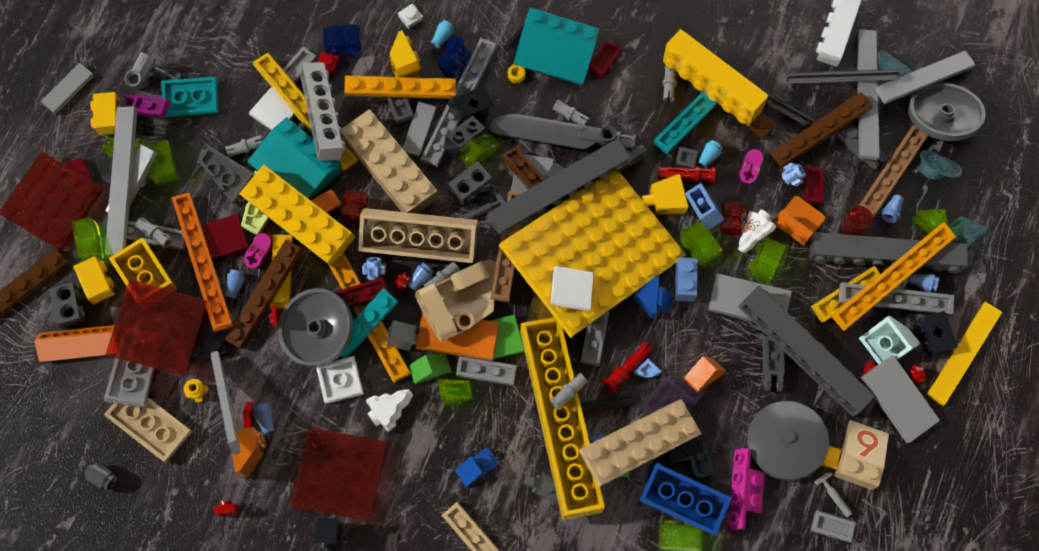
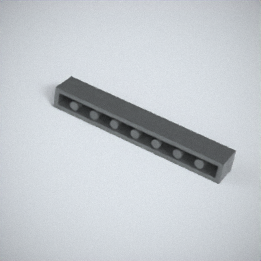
(558, 187)
(881, 251)
(806, 351)

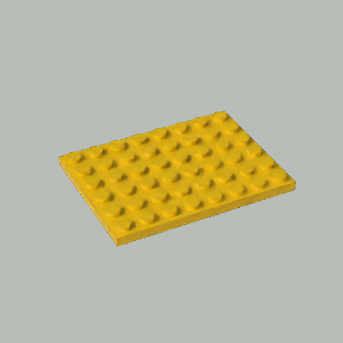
(595, 232)

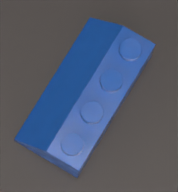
(685, 499)

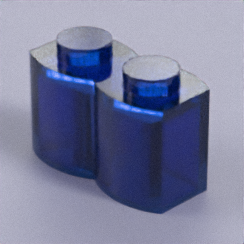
(342, 39)
(455, 58)

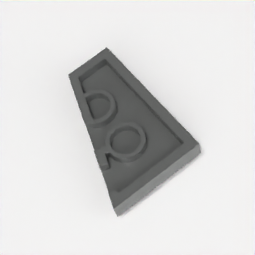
(225, 172)

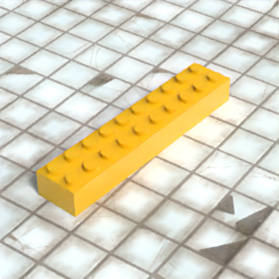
(563, 428)

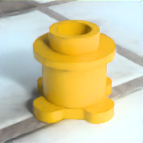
(200, 391)

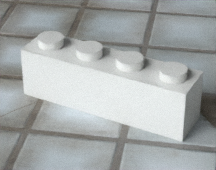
(838, 31)

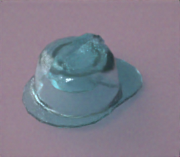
(936, 166)

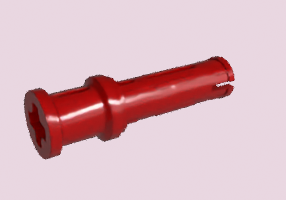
(696, 174)
(622, 373)

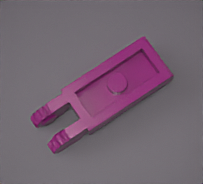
(148, 105)

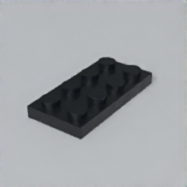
(207, 339)

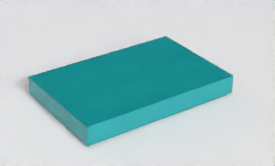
(191, 96)

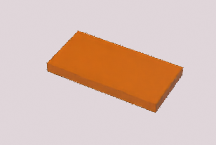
(474, 343)

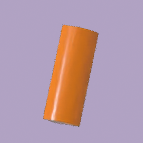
(73, 343)

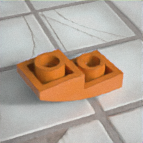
(327, 201)

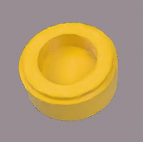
(516, 74)

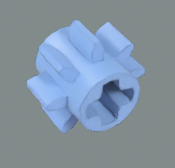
(793, 174)
(374, 268)

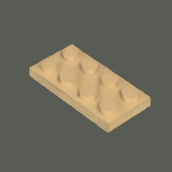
(150, 427)

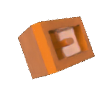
(704, 373)

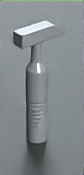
(834, 494)

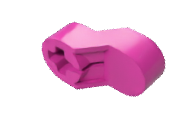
(747, 173)
(255, 258)

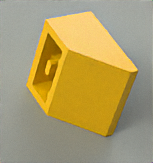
(403, 58)

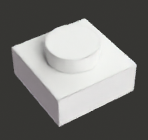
(410, 16)

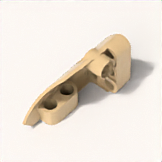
(461, 295)

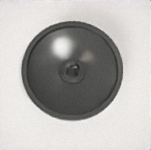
(947, 112)
(315, 327)
(788, 440)

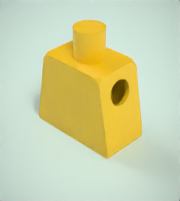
(667, 197)

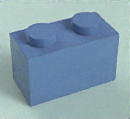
(704, 206)
(686, 279)

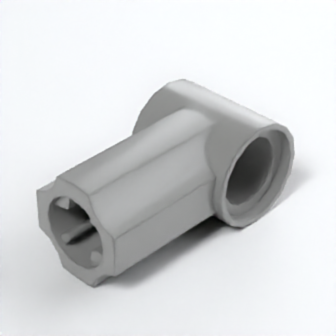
(141, 69)

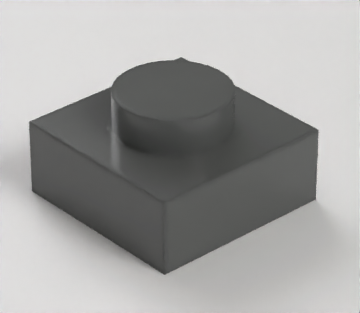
(686, 158)

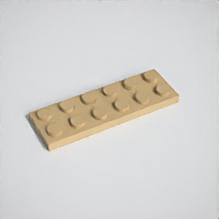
(639, 442)

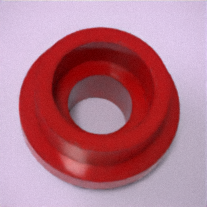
(402, 281)
(916, 374)

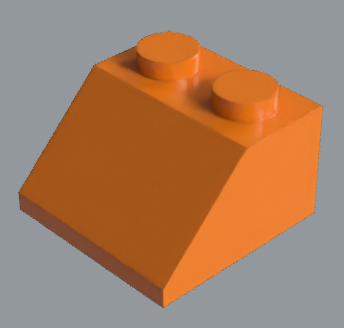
(251, 451)

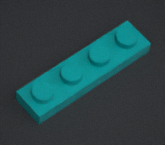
(685, 123)
(369, 319)

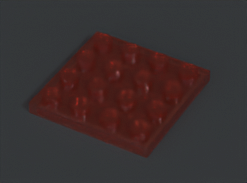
(50, 201)
(156, 328)
(339, 474)

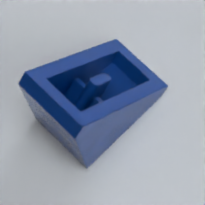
(648, 296)

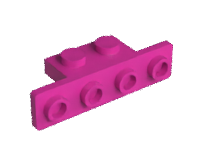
(746, 489)

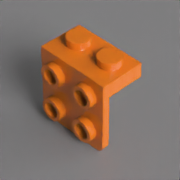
(799, 220)

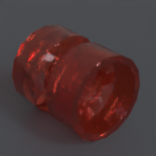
(354, 204)
(734, 217)
(856, 221)

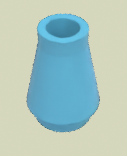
(443, 33)
(710, 153)

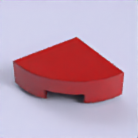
(247, 415)

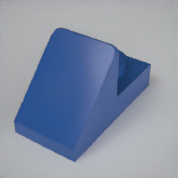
(476, 467)

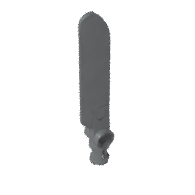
(558, 132)

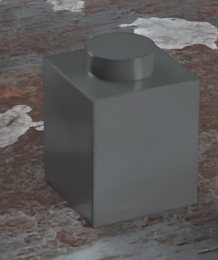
(401, 335)

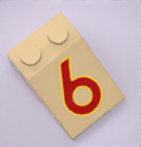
(862, 455)

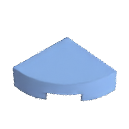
(647, 369)

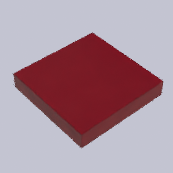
(225, 237)

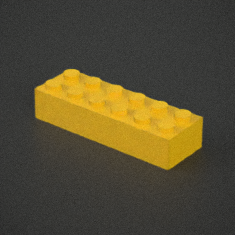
(714, 77)
(297, 215)

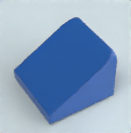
(664, 300)

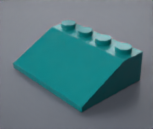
(556, 46)
(294, 159)

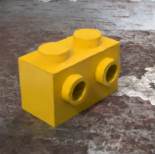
(104, 112)
(94, 280)

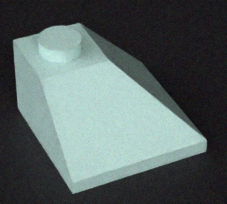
(889, 339)

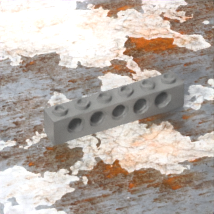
(321, 112)

